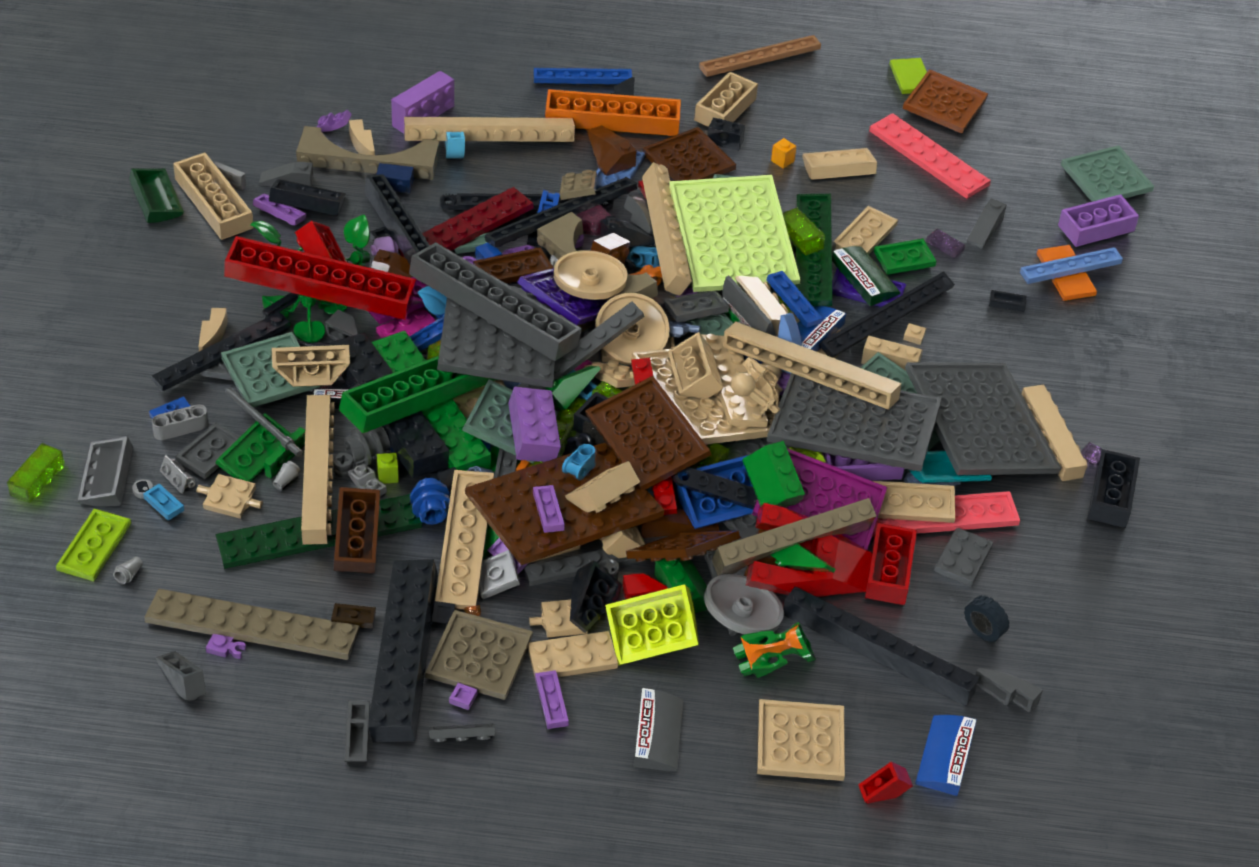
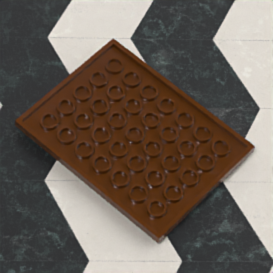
(512, 511)

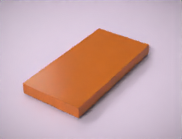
(1069, 286)

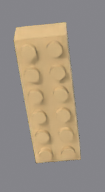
(213, 196)

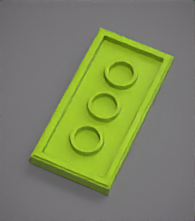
(93, 544)

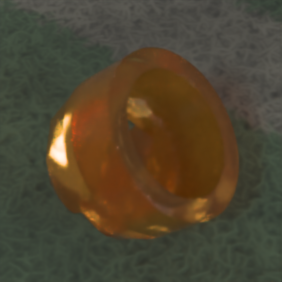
(474, 610)

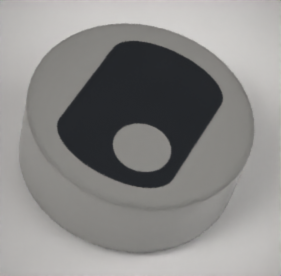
(141, 487)

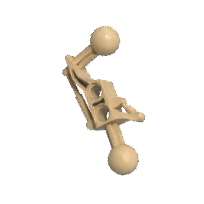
(759, 384)

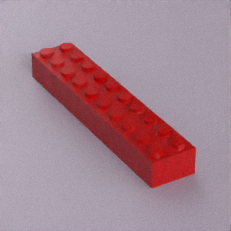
(320, 277)

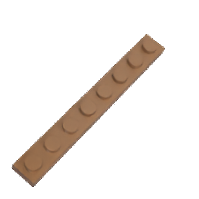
(760, 55)

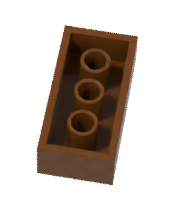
(356, 530)

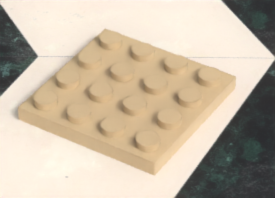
(801, 740)

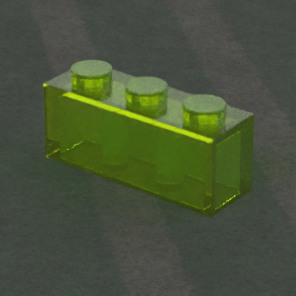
(803, 232)
(35, 473)

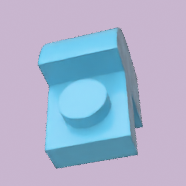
(455, 145)

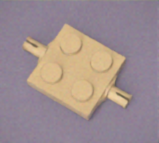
(229, 496)
(556, 619)

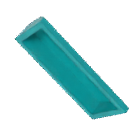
(939, 469)

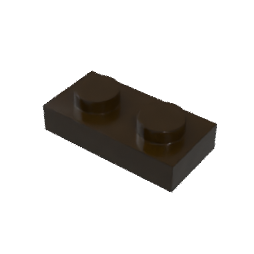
(354, 614)

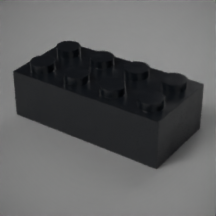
(1113, 488)

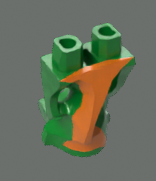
(778, 645)

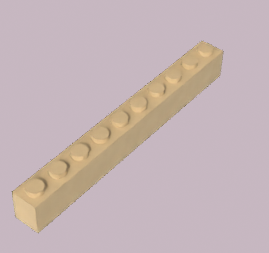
(490, 128)
(666, 230)
(812, 365)
(317, 470)

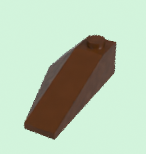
(391, 263)

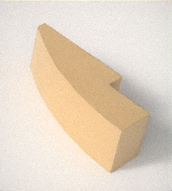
(361, 138)
(213, 330)

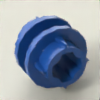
(430, 501)

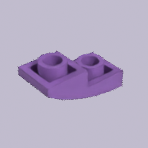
(332, 122)

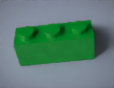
(774, 476)
(679, 573)

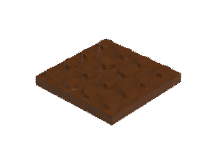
(690, 156)
(682, 545)

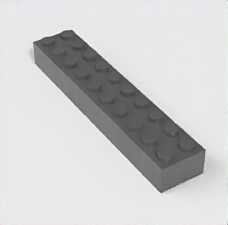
(495, 301)

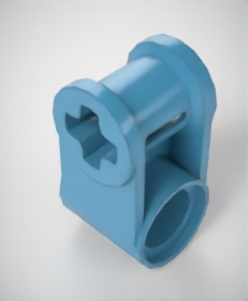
(647, 255)
(580, 461)

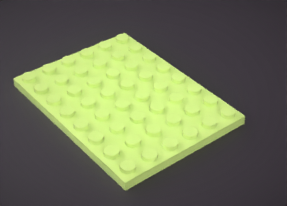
(732, 230)

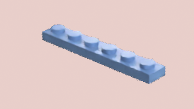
(1071, 265)

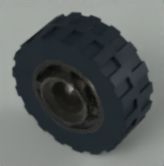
(986, 618)

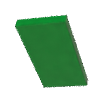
(248, 453)

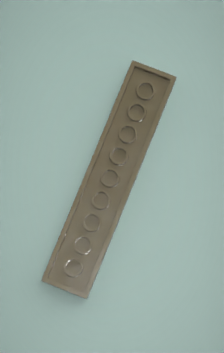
(252, 624)

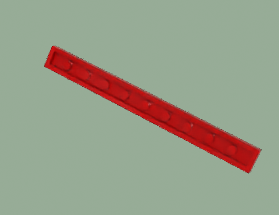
(663, 490)

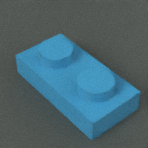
(163, 502)

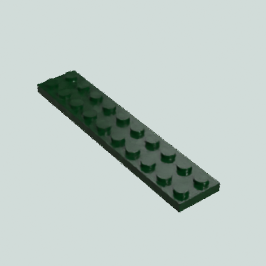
(816, 268)
(285, 536)

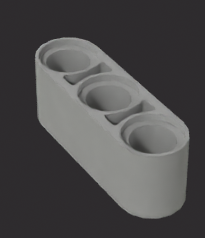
(180, 422)

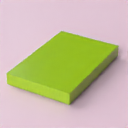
(908, 73)

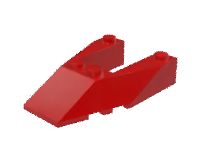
(847, 557)

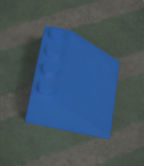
(707, 510)

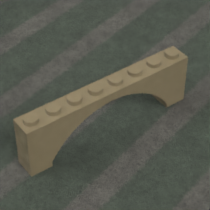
(324, 154)
(560, 239)
(842, 520)

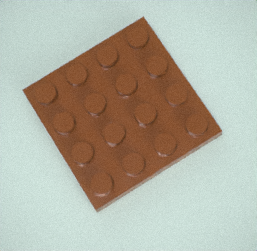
(945, 101)

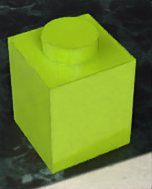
(387, 468)

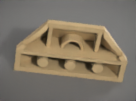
(311, 364)

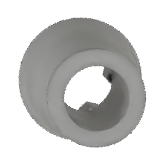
(287, 473)
(126, 571)

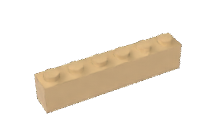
(1055, 432)

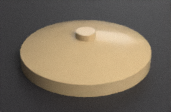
(590, 275)
(646, 335)

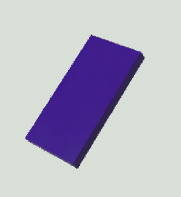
(843, 288)

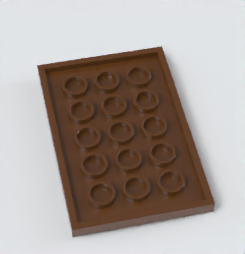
(648, 432)

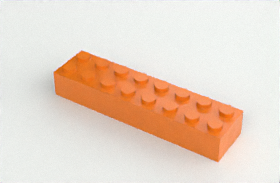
(616, 112)

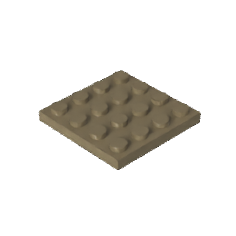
(479, 654)

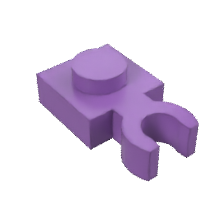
(222, 645)

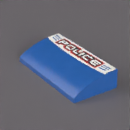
(831, 323)
(946, 753)

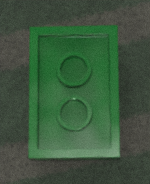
(905, 256)

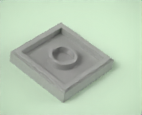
(498, 574)

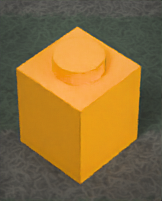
(783, 153)

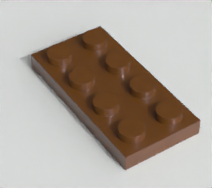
(514, 265)

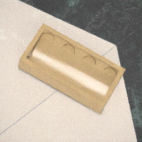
(839, 163)

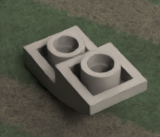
(365, 478)

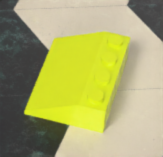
(652, 624)

